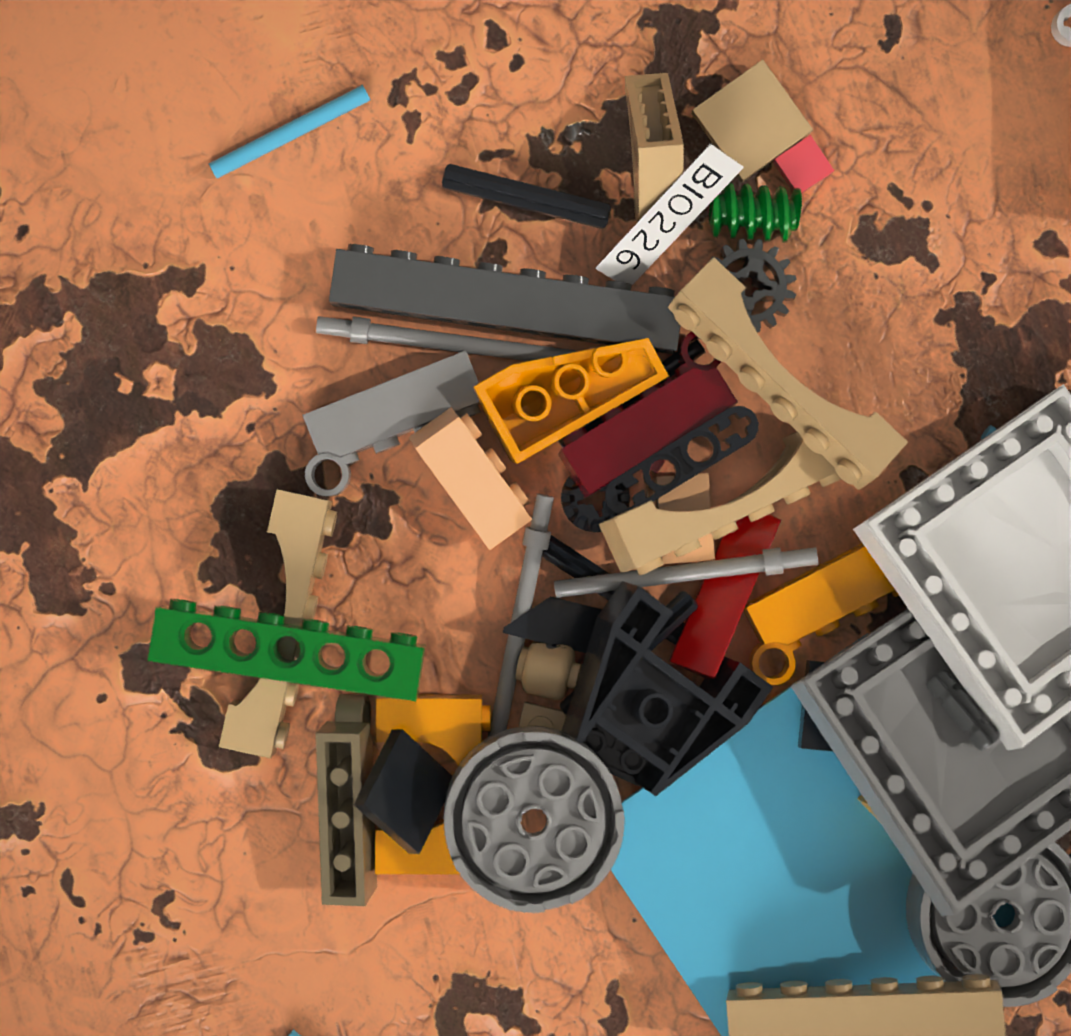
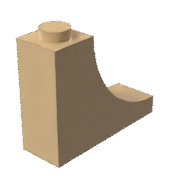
(654, 138)

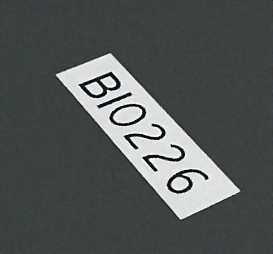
(670, 216)

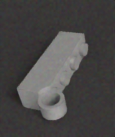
(386, 412)

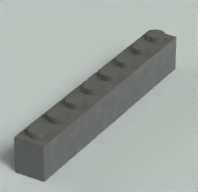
(502, 300)

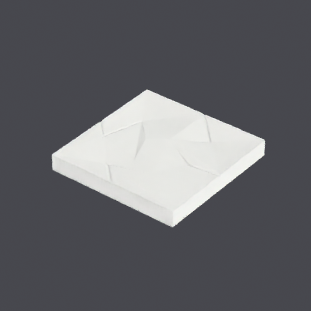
(989, 567)

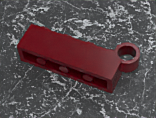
(648, 425)

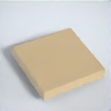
(752, 120)

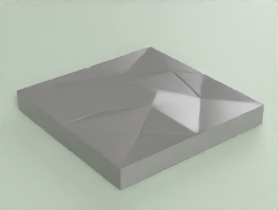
(948, 807)

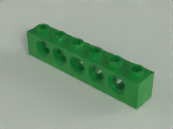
(173, 645)

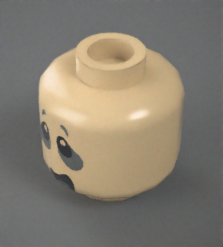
(547, 670)

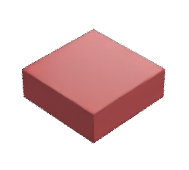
(803, 165)

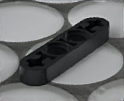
(677, 455)

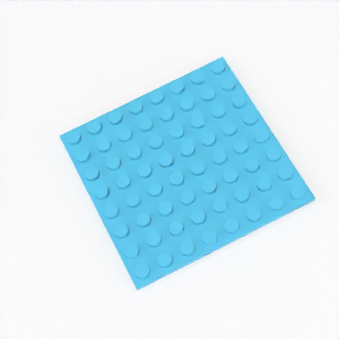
(769, 869)

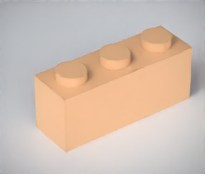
(472, 476)

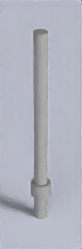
(362, 330)
(536, 540)
(770, 562)

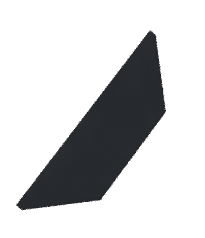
(557, 623)

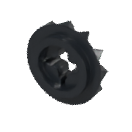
(584, 515)

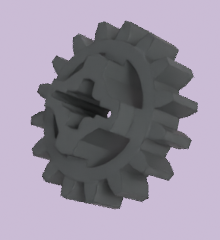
(767, 289)

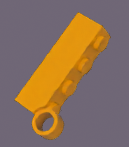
(814, 605)

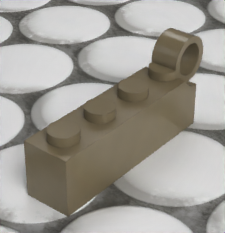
(345, 833)

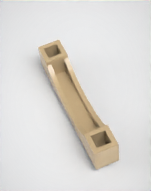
(851, 442)
(300, 526)
(647, 533)

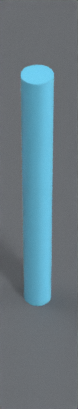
(289, 131)

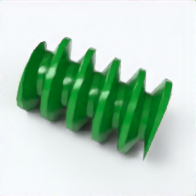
(755, 212)

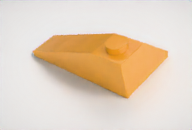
(555, 395)

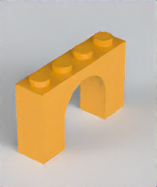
(445, 721)

